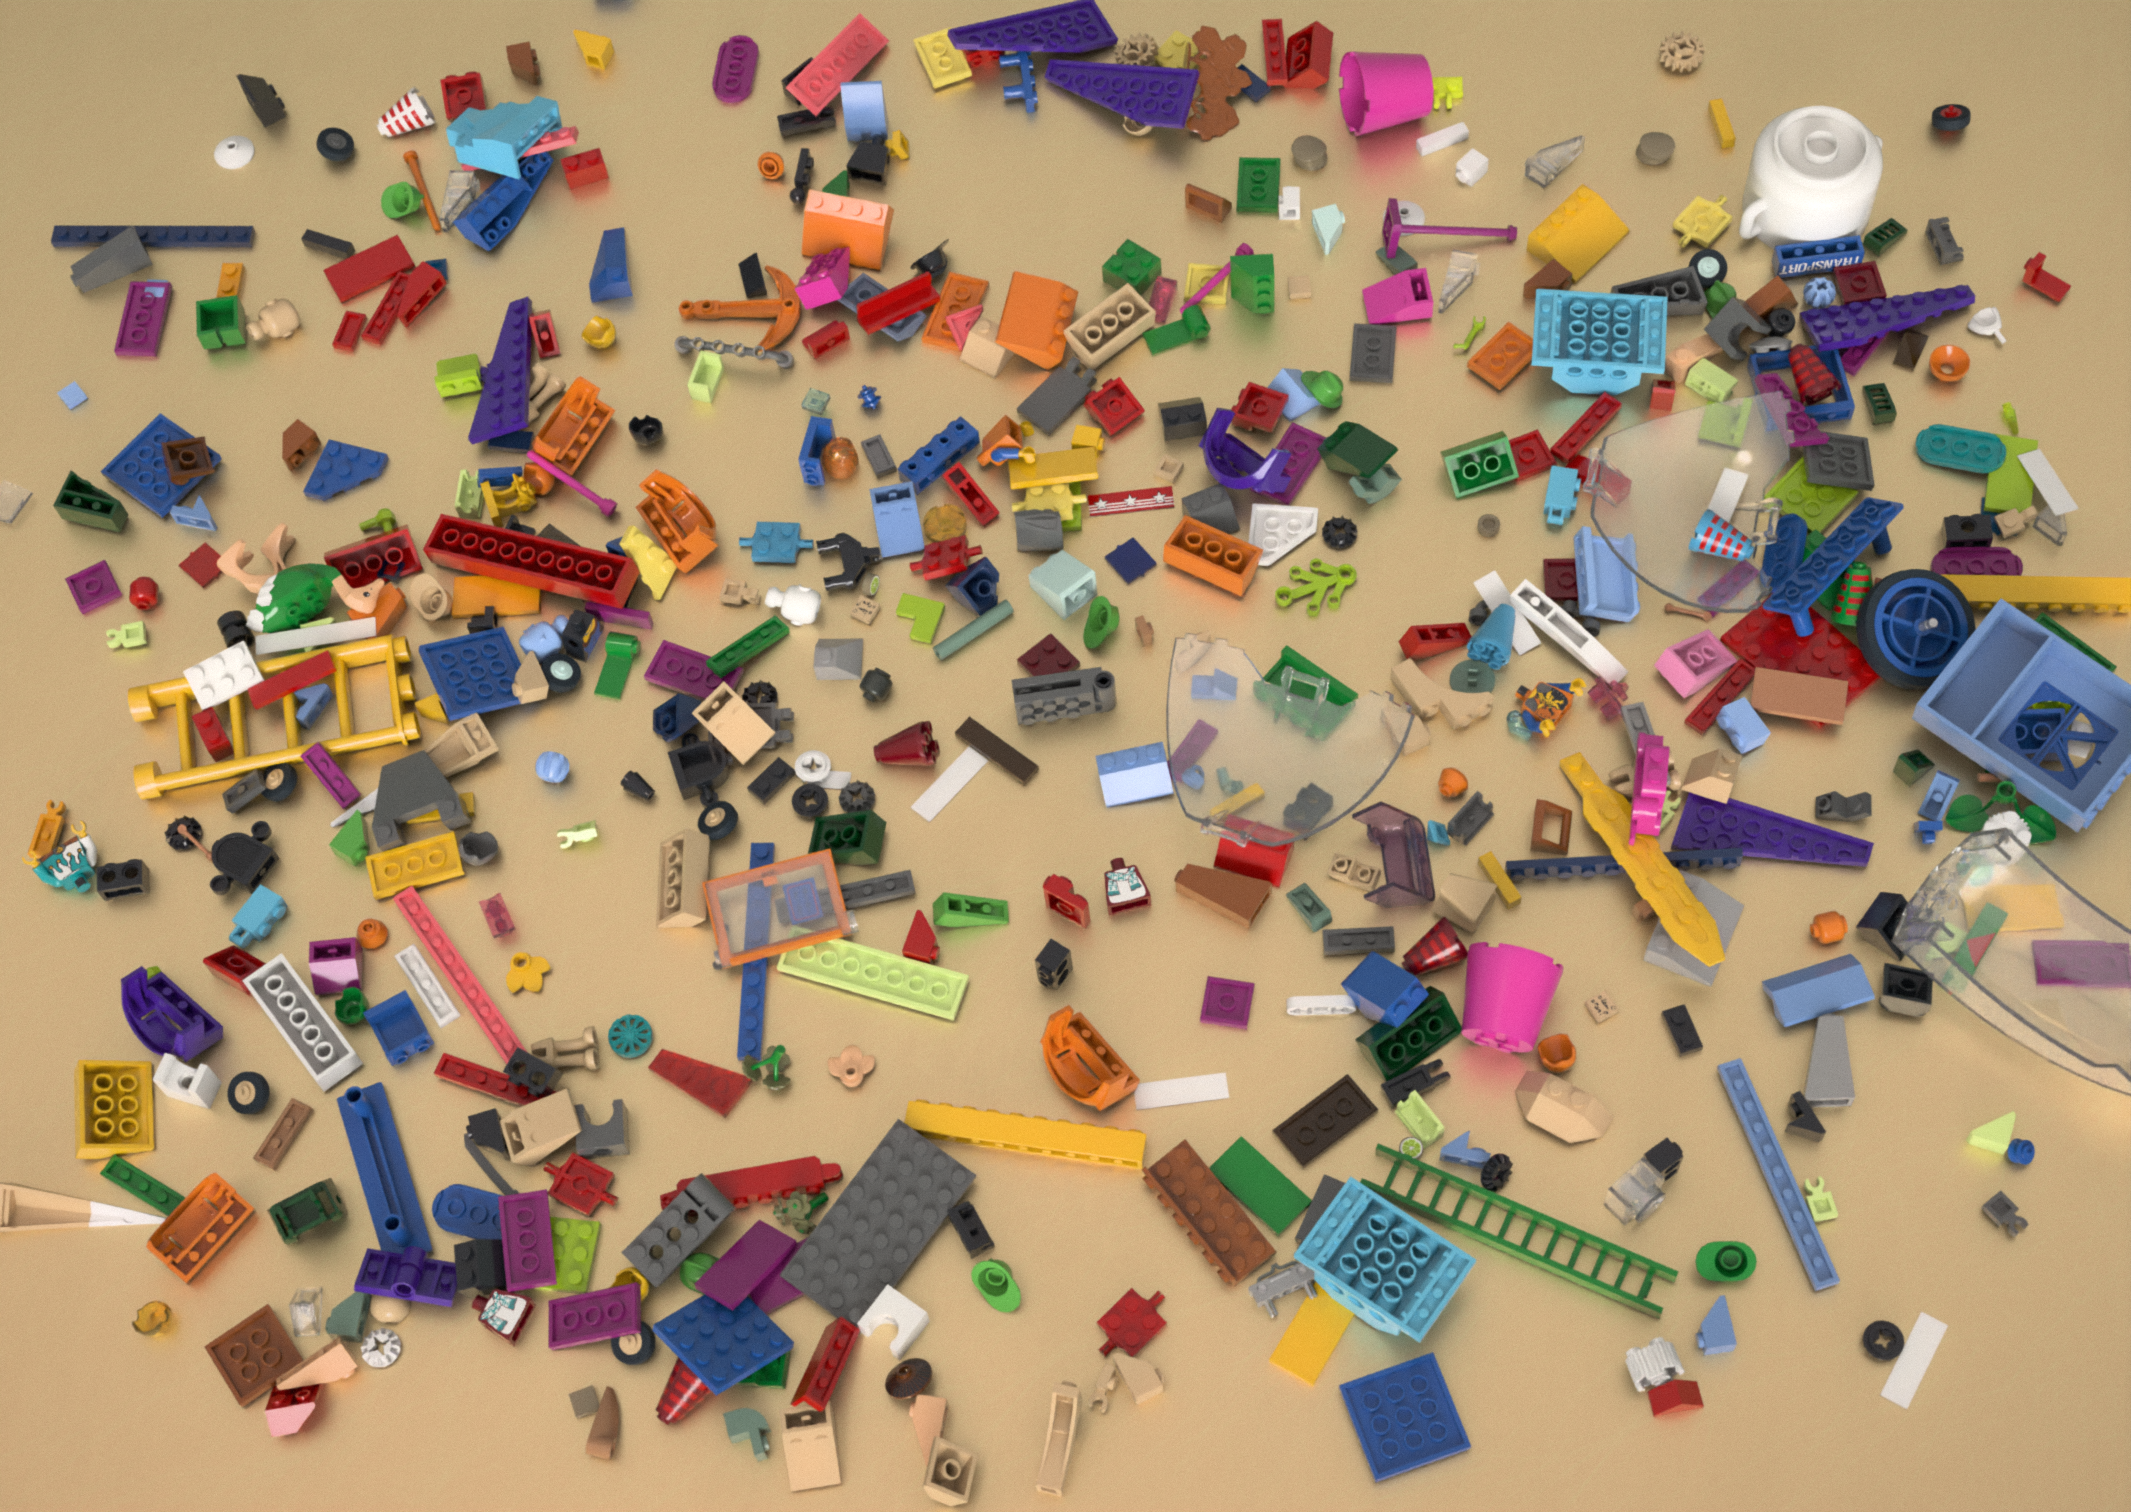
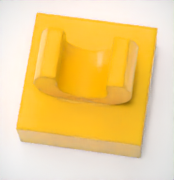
(899, 145)

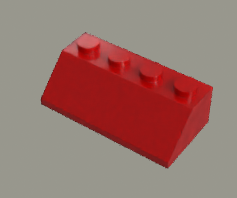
(363, 559)

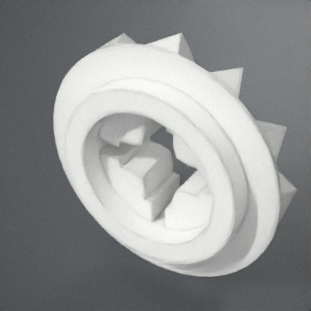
(804, 763)
(391, 1349)

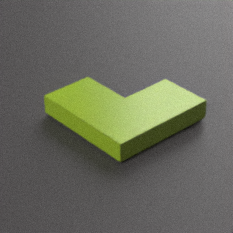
(926, 614)

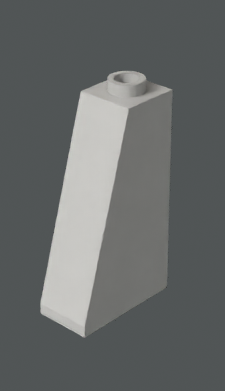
(1829, 1067)

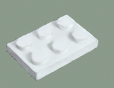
(223, 675)

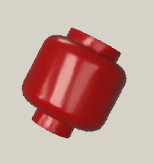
(144, 593)

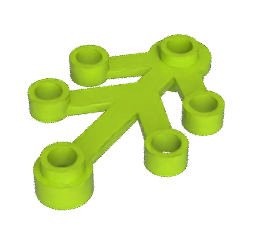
(1317, 584)

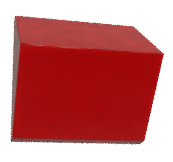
(233, 966)

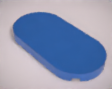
(1787, 554)
(468, 1212)

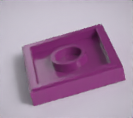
(93, 587)
(1227, 1002)

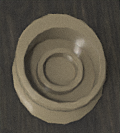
(1655, 148)
(1309, 152)

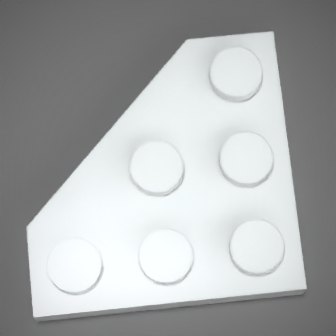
(1280, 529)

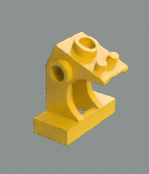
(496, 499)

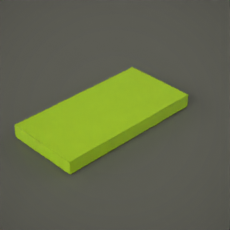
(2010, 484)

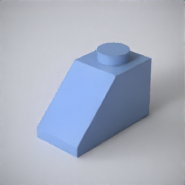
(1716, 1330)

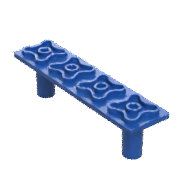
(1831, 558)
(383, 1169)

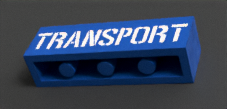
(1816, 256)

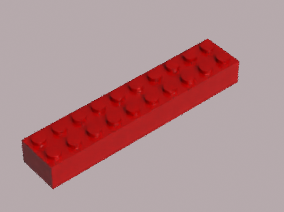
(531, 561)

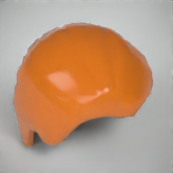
(539, 478)
(1557, 1053)

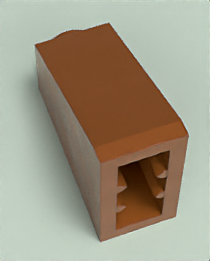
(1772, 296)

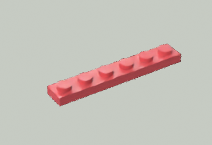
(549, 141)

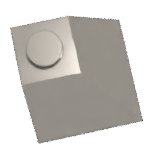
(838, 659)

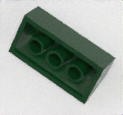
(1424, 1031)

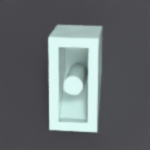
(1328, 225)

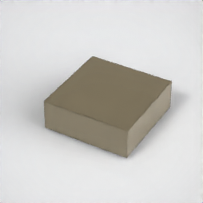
(584, 1401)

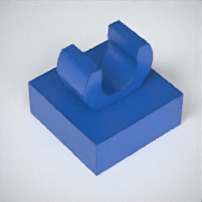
(1928, 830)

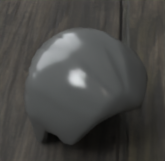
(478, 848)

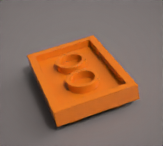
(1502, 356)

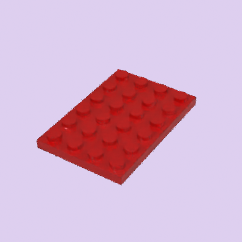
(1771, 642)

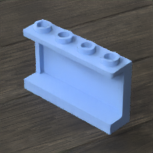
(1603, 581)

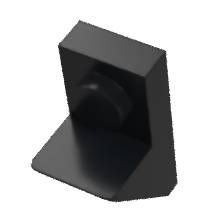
(1807, 1123)

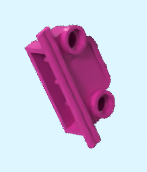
(1649, 785)

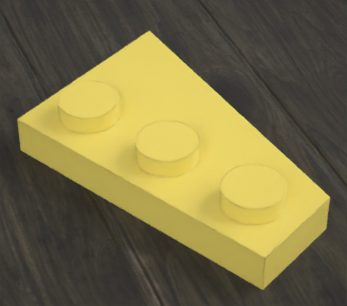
(650, 560)

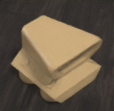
(1465, 901)

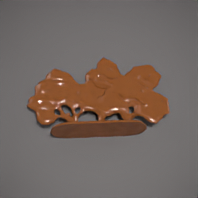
(1217, 80)

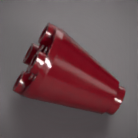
(909, 747)

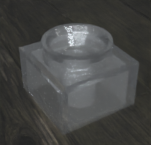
(1636, 1193)

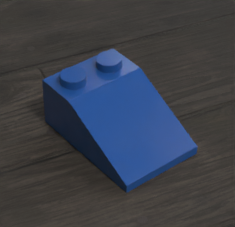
(2035, 727)

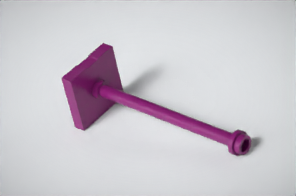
(1393, 228)

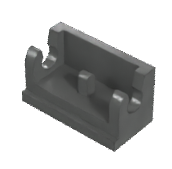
(1943, 241)
(1470, 819)

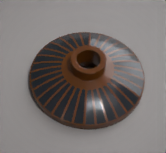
(908, 1378)

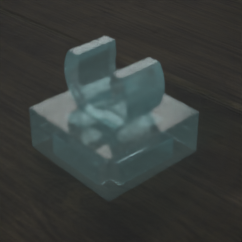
(816, 401)

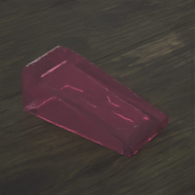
(1163, 297)

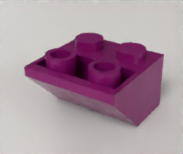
(335, 965)

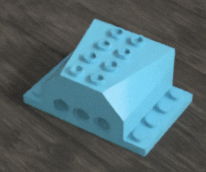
(1599, 339)
(1383, 1262)

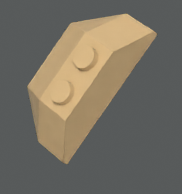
(1561, 1107)

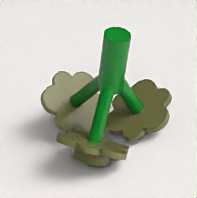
(774, 1061)
(797, 1208)

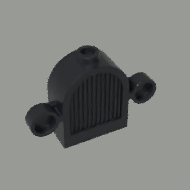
(700, 768)
(242, 859)

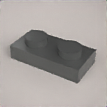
(244, 791)

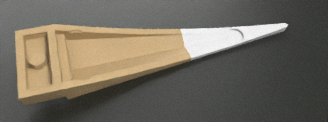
(452, 752)
(39, 1209)

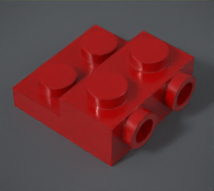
(463, 92)
(1113, 406)
(1259, 408)
(1061, 899)

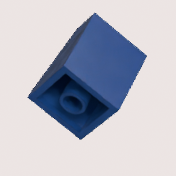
(1384, 990)

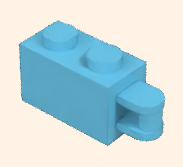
(1560, 494)
(257, 916)

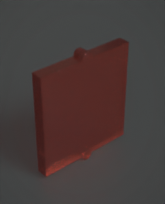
(202, 565)

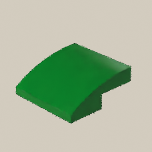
(771, 1375)

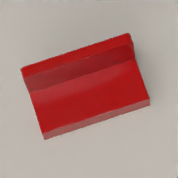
(826, 338)

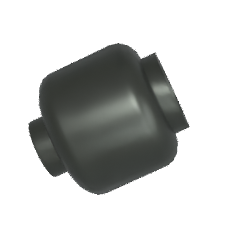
(876, 684)

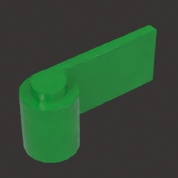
(1189, 328)
(617, 665)

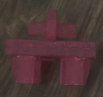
(1601, 691)
(497, 916)

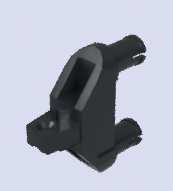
(854, 559)

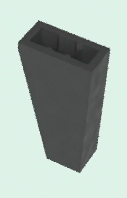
(111, 261)

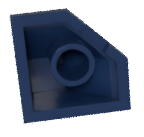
(976, 587)
(675, 716)

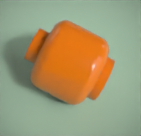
(1828, 927)

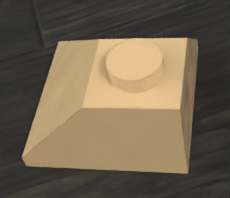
(949, 1472)

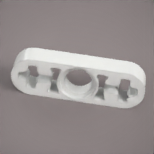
(1320, 1005)

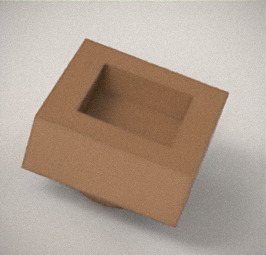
(1144, 630)
(1642, 910)

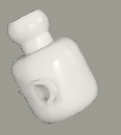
(796, 603)

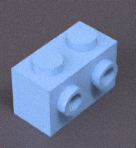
(1742, 725)

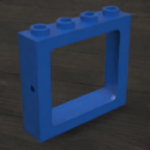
(1839, 410)

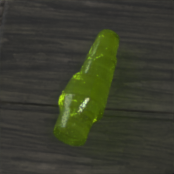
(2010, 416)

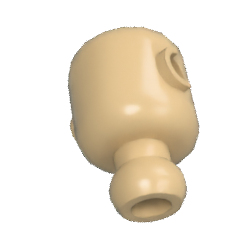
(275, 319)

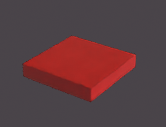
(1531, 455)

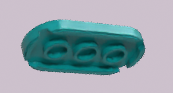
(1960, 448)

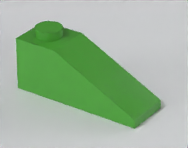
(966, 911)

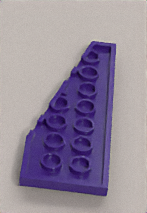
(1057, 28)
(1138, 92)
(1858, 321)

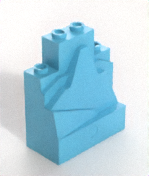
(501, 135)

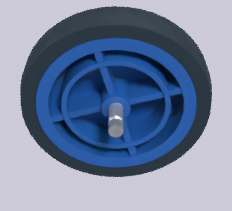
(1913, 627)

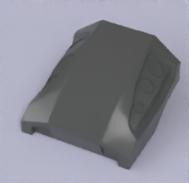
(1038, 530)

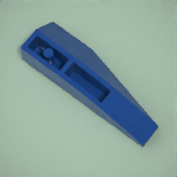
(503, 203)

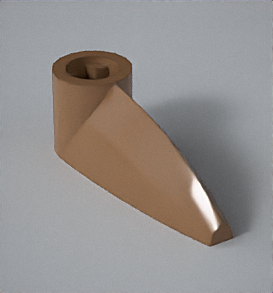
(604, 1430)

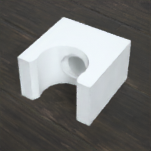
(175, 1078)
(897, 1310)

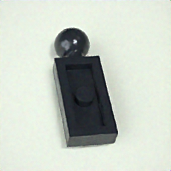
(802, 176)

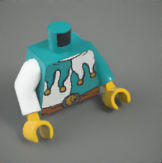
(69, 863)

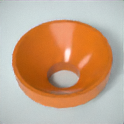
(1949, 356)

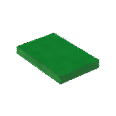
(1258, 184)

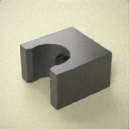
(1730, 322)
(604, 1139)

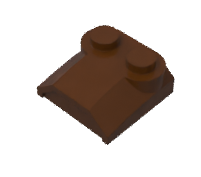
(186, 459)

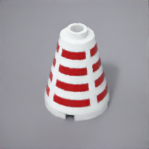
(406, 115)

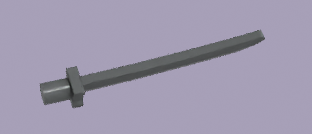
(487, 1167)

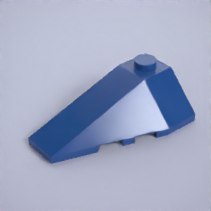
(611, 269)

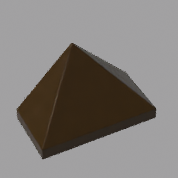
(1910, 349)

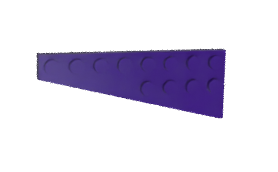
(507, 385)
(1763, 834)

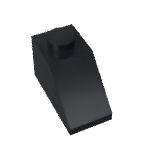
(488, 1133)

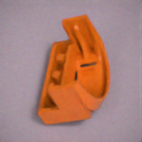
(565, 438)
(692, 516)
(1079, 1036)
(199, 1227)

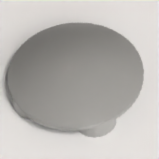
(1775, 342)

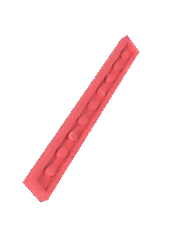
(458, 973)

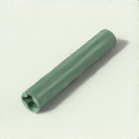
(973, 629)

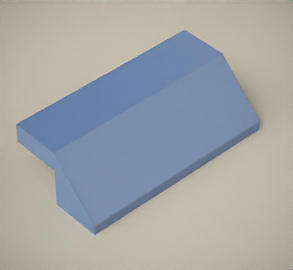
(1818, 990)

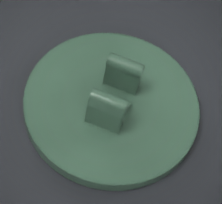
(1472, 677)

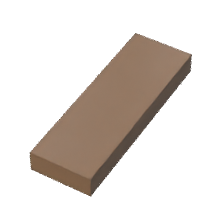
(283, 1134)

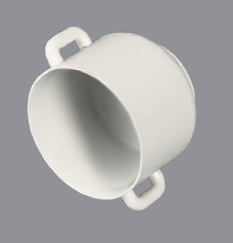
(1811, 178)

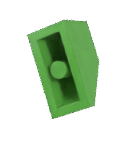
(352, 840)

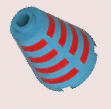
(1720, 538)

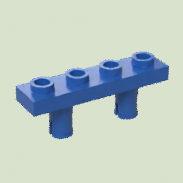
(1025, 88)

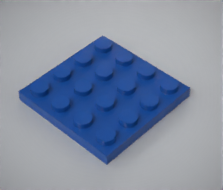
(142, 471)
(473, 672)
(722, 1342)
(1404, 1417)

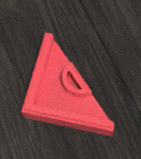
(962, 322)

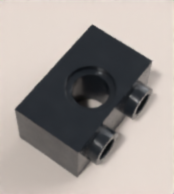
(1978, 525)

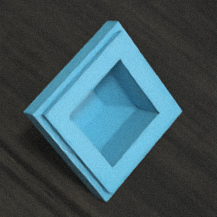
(1437, 833)

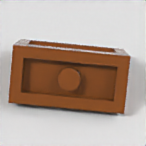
(1206, 203)
(1542, 845)

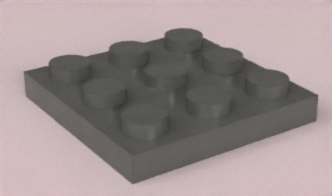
(1840, 462)

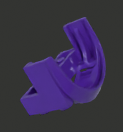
(1262, 473)
(155, 1031)

